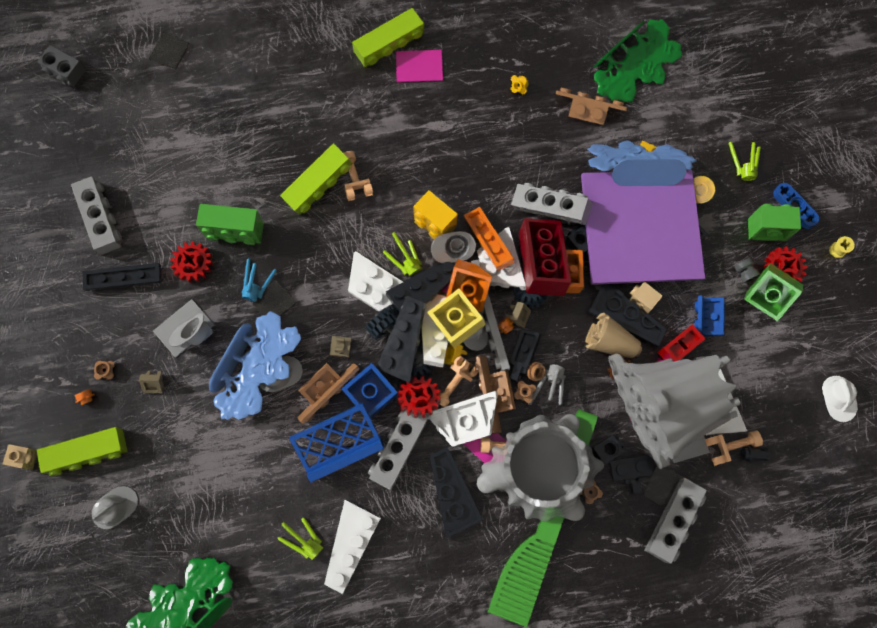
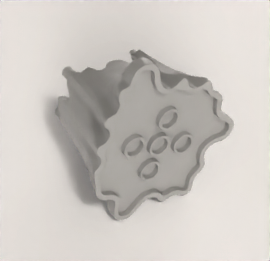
(674, 401)
(543, 468)

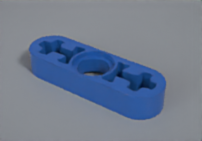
(804, 206)

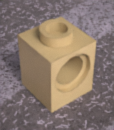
(645, 297)
(20, 457)

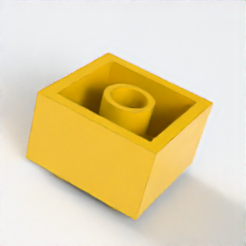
(434, 215)

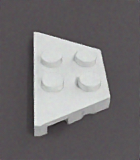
(508, 276)
(371, 282)
(466, 419)

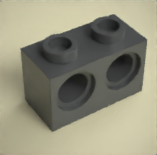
(61, 65)

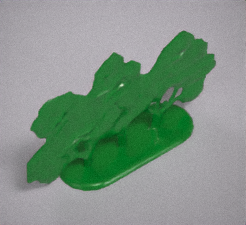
(642, 62)
(175, 606)

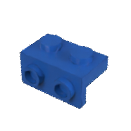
(710, 316)

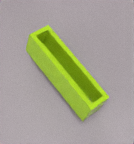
(388, 37)
(316, 179)
(82, 450)

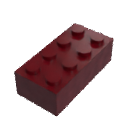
(544, 257)

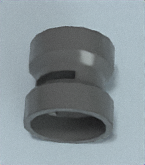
(747, 275)

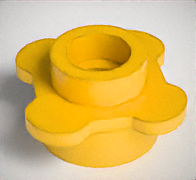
(523, 84)

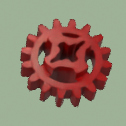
(782, 257)
(185, 267)
(419, 398)

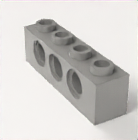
(83, 192)
(578, 213)
(388, 478)
(656, 544)

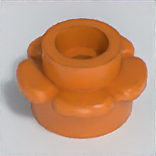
(505, 325)
(84, 397)

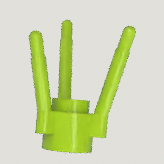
(749, 170)
(411, 265)
(311, 547)

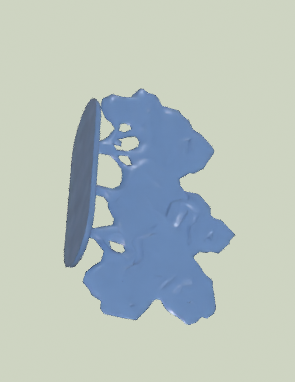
(640, 167)
(259, 364)

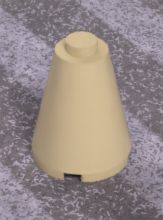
(612, 338)

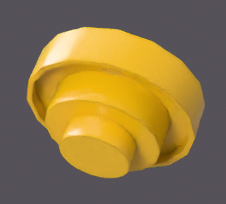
(704, 189)

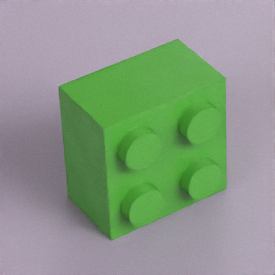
(774, 222)
(774, 292)

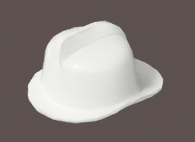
(840, 398)

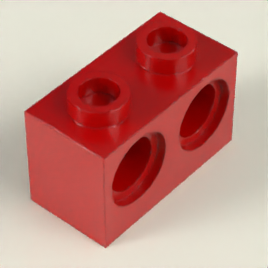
(682, 344)

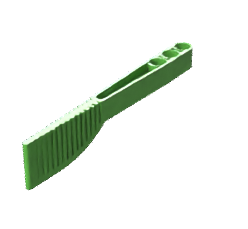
(526, 567)

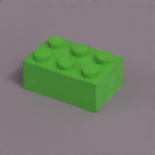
(230, 224)

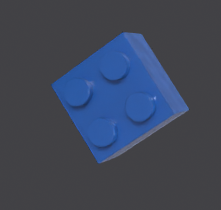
(370, 389)

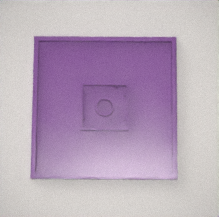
(642, 231)

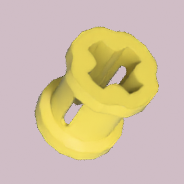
(841, 247)

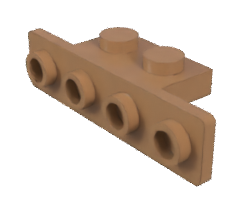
(589, 109)
(495, 382)
(322, 387)

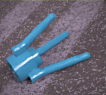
(250, 290)

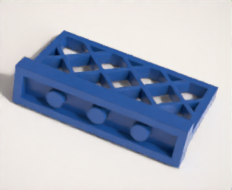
(345, 457)

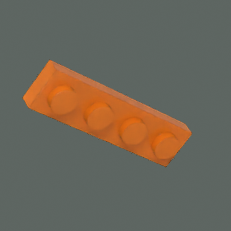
(489, 239)

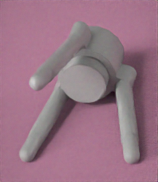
(555, 375)

